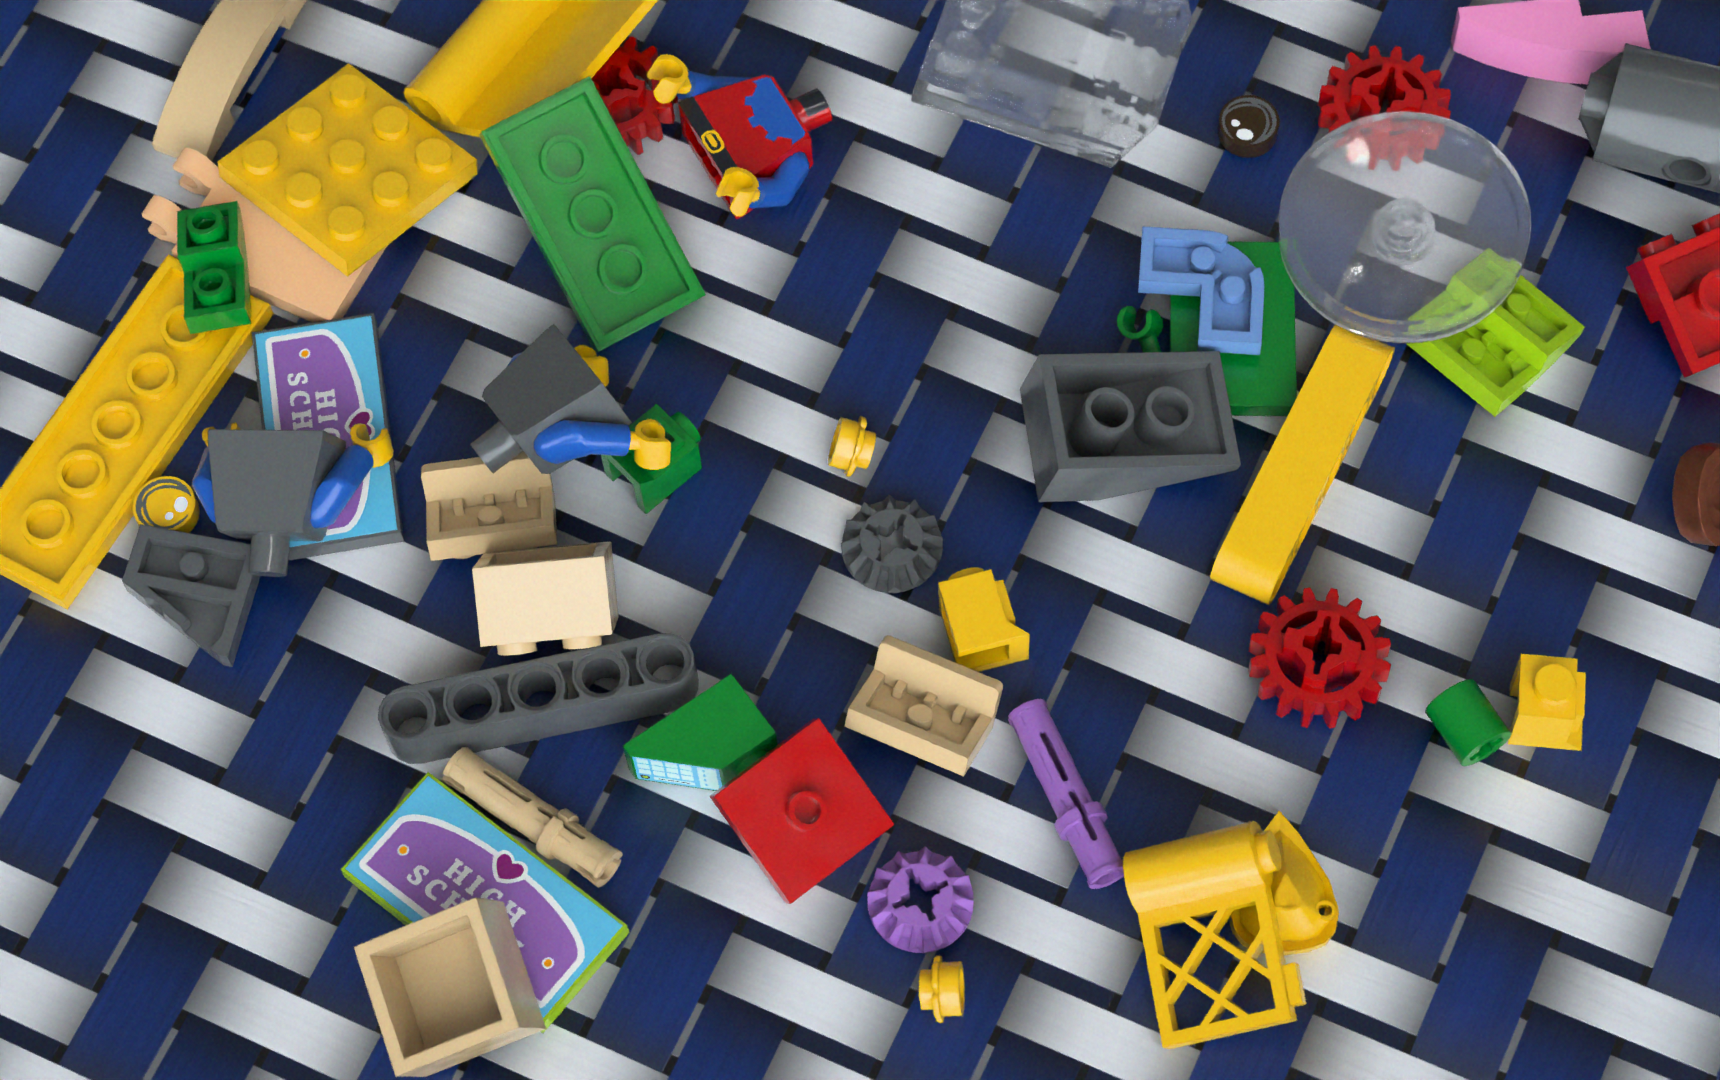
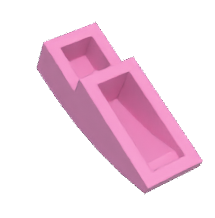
(1545, 38)

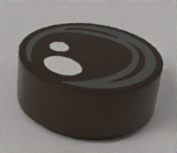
(1248, 126)

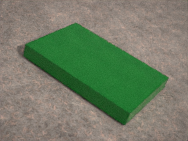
(1260, 382)

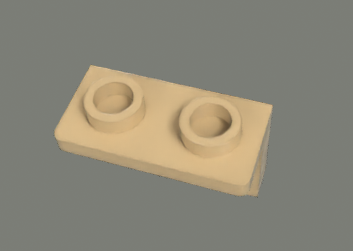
(484, 511)
(926, 705)

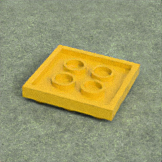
(347, 169)

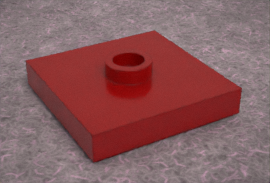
(802, 810)

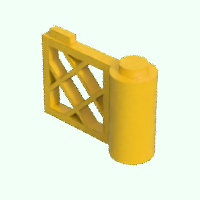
(1202, 879)

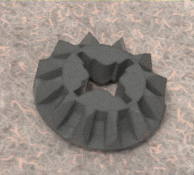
(901, 568)

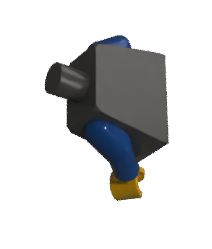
(559, 410)
(282, 485)

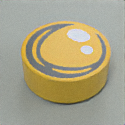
(166, 504)

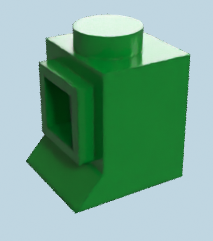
(656, 485)

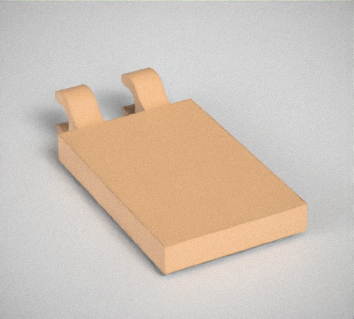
(279, 264)

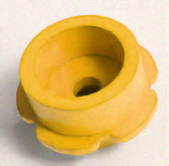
(851, 445)
(942, 989)

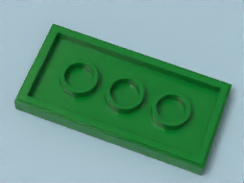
(592, 214)

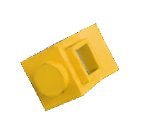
(980, 621)
(1548, 702)

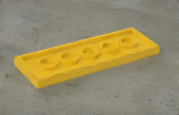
(114, 436)

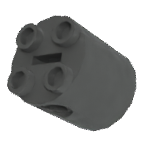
(1656, 116)

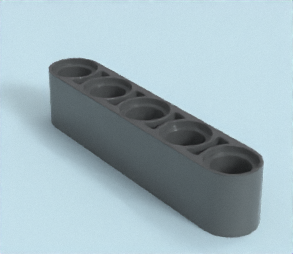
(511, 685)

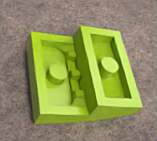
(1506, 349)

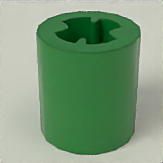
(1468, 722)

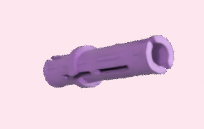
(1078, 816)

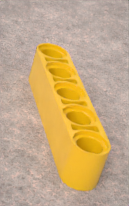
(1301, 464)

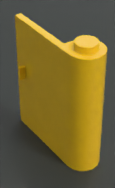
(517, 56)

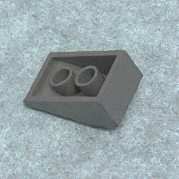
(1126, 422)

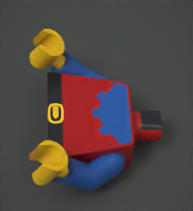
(744, 132)

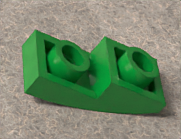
(214, 267)

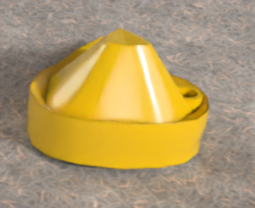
(1297, 894)

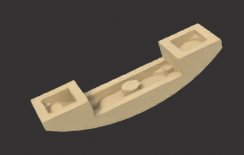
(216, 72)

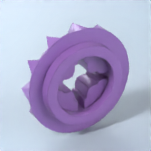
(908, 926)

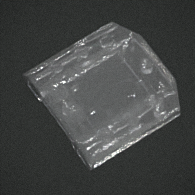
(1057, 70)

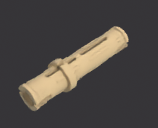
(553, 831)

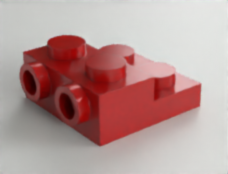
(1683, 292)

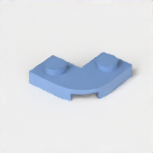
(1221, 275)

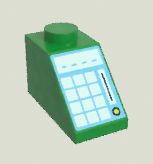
(703, 740)

